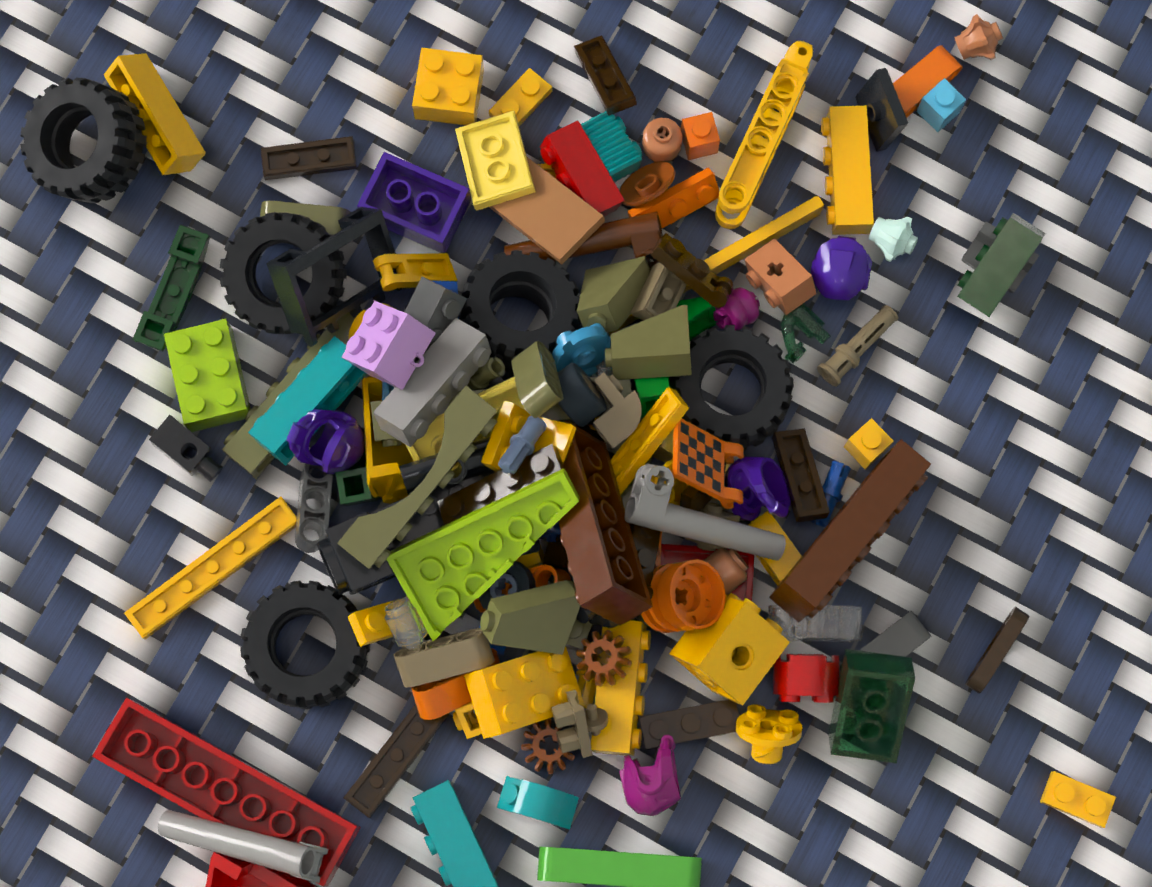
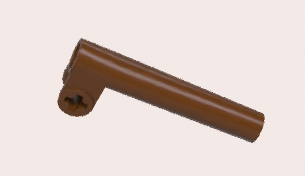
(636, 231)

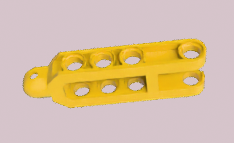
(756, 151)

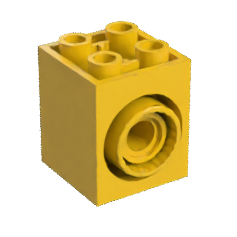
(733, 651)

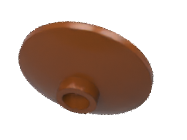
(647, 183)

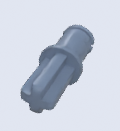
(522, 445)

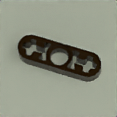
(997, 650)

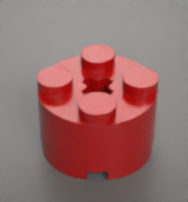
(806, 676)

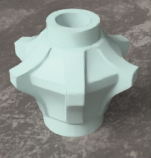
(893, 237)

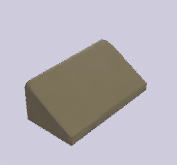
(659, 293)

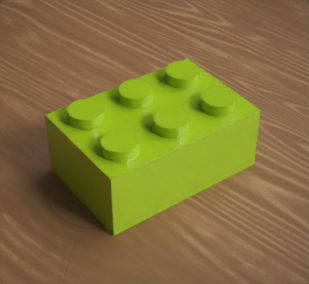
(207, 375)

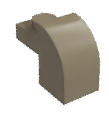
(624, 414)

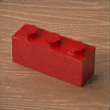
(581, 168)

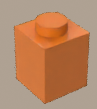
(700, 136)

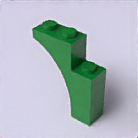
(699, 319)

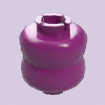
(739, 310)

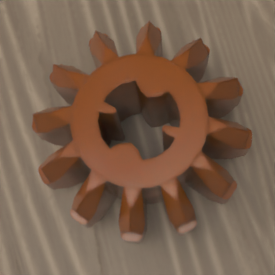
(594, 667)
(541, 753)

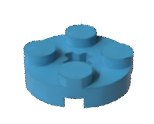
(582, 347)

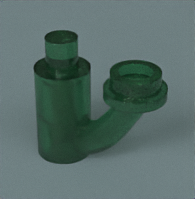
(808, 323)

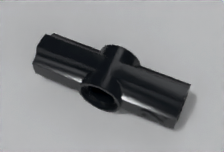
(415, 472)

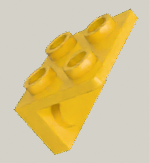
(511, 421)

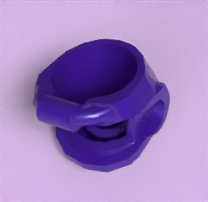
(841, 268)
(338, 446)
(761, 485)

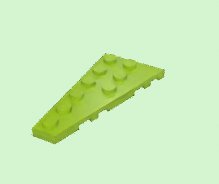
(467, 556)

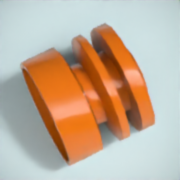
(685, 597)

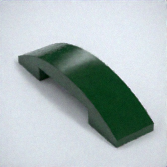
(174, 288)

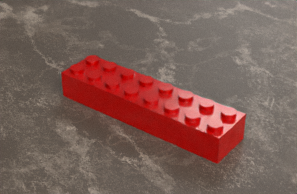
(219, 784)

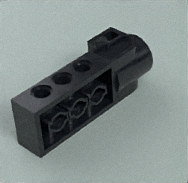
(352, 575)

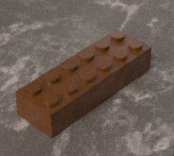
(851, 532)
(599, 538)

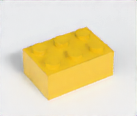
(520, 691)

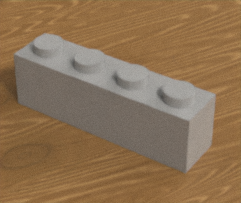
(433, 385)

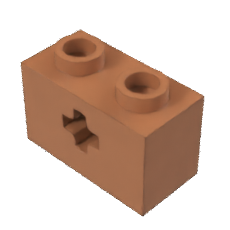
(779, 277)

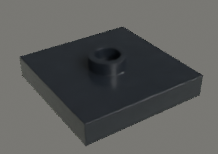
(884, 109)

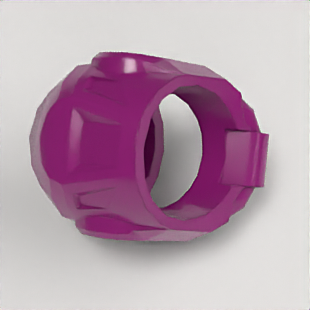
(655, 787)

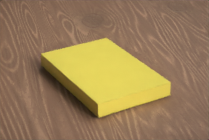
(495, 160)

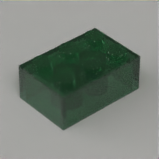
(871, 705)

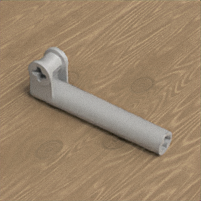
(650, 509)
(290, 857)

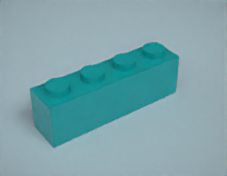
(318, 386)
(452, 838)

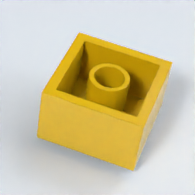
(448, 86)

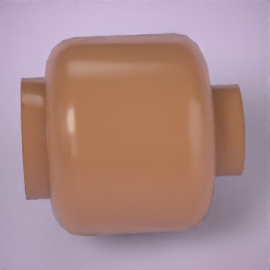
(662, 140)
(730, 568)

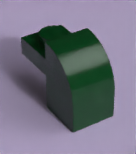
(353, 485)

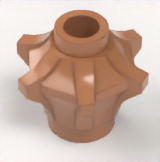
(979, 39)

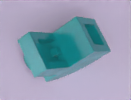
(538, 802)

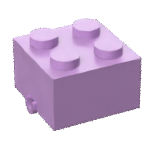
(388, 344)

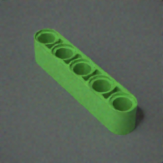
(617, 868)

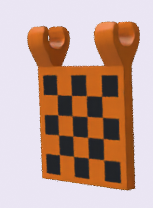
(701, 459)

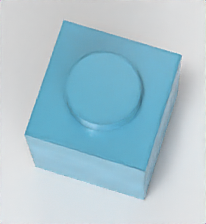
(941, 105)

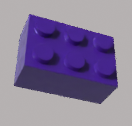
(416, 202)

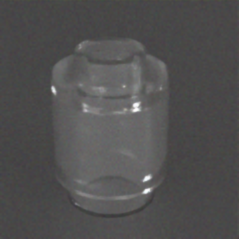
(405, 623)

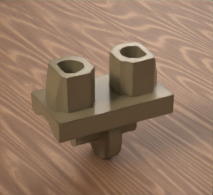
(582, 722)

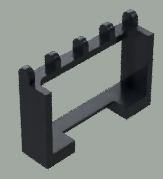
(294, 261)

